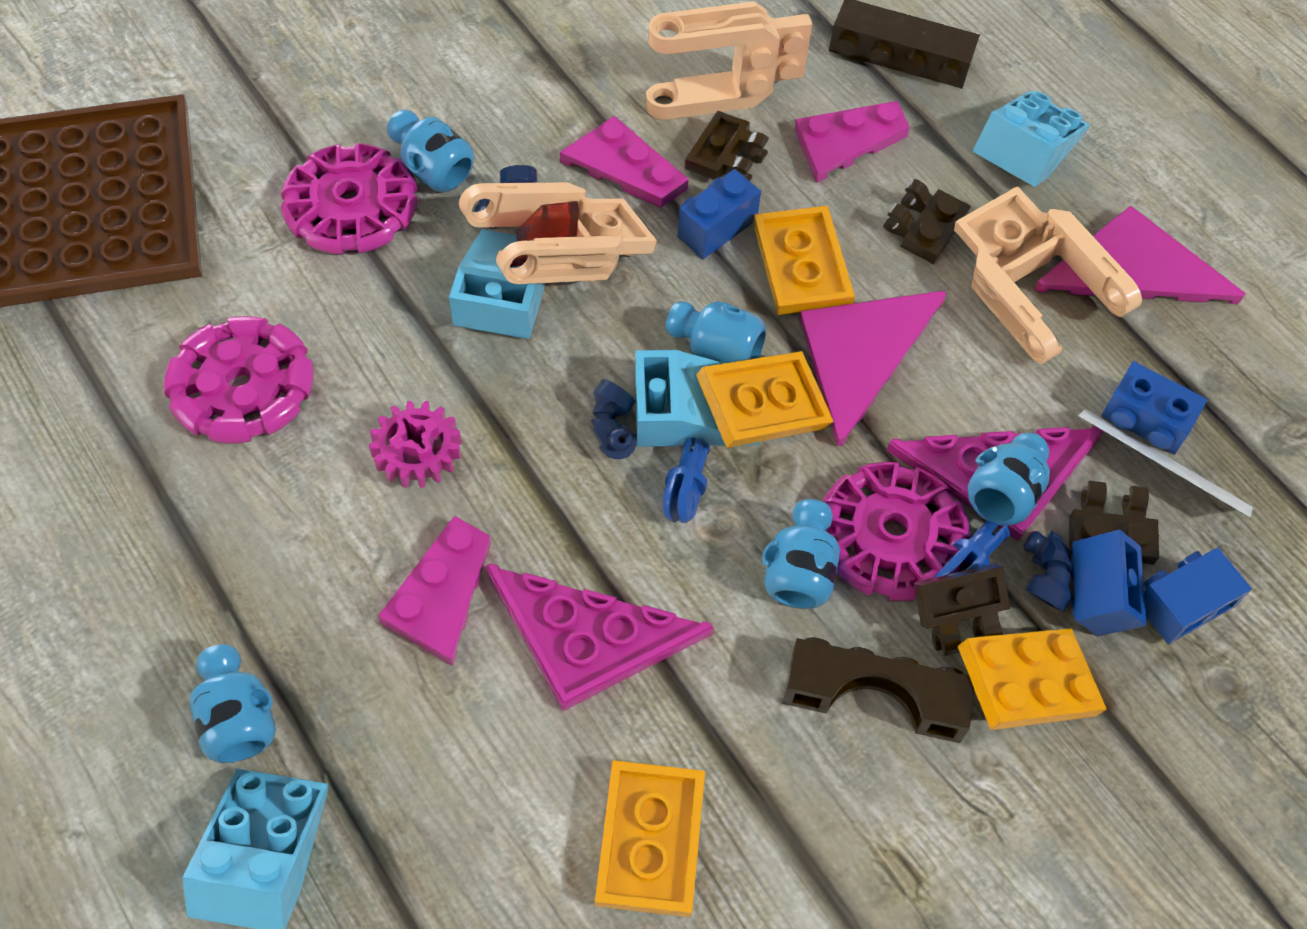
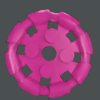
(346, 171)
(236, 358)
(877, 546)

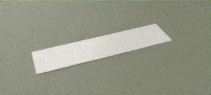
(1167, 462)

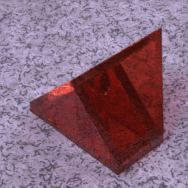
(548, 222)

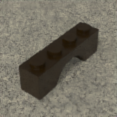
(933, 697)

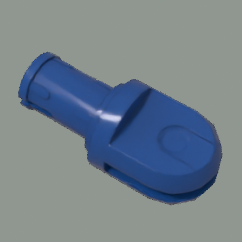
(686, 482)
(976, 549)

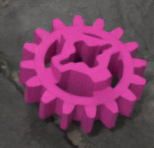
(406, 456)

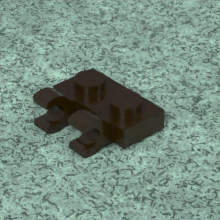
(719, 143)
(933, 227)
(1133, 522)
(959, 597)

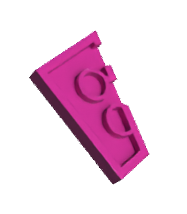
(844, 135)
(626, 159)
(438, 592)

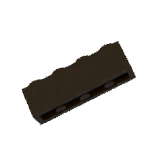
(903, 42)

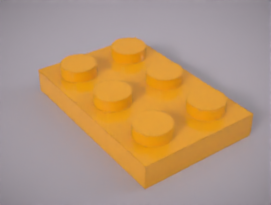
(803, 259)
(764, 398)
(1031, 678)
(650, 839)

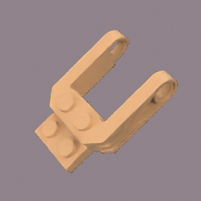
(763, 53)
(603, 232)
(1018, 238)

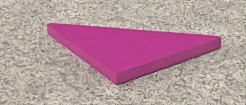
(1153, 261)
(860, 349)
(955, 460)
(587, 637)

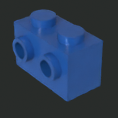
(718, 213)
(1154, 407)
(1108, 583)
(1193, 594)

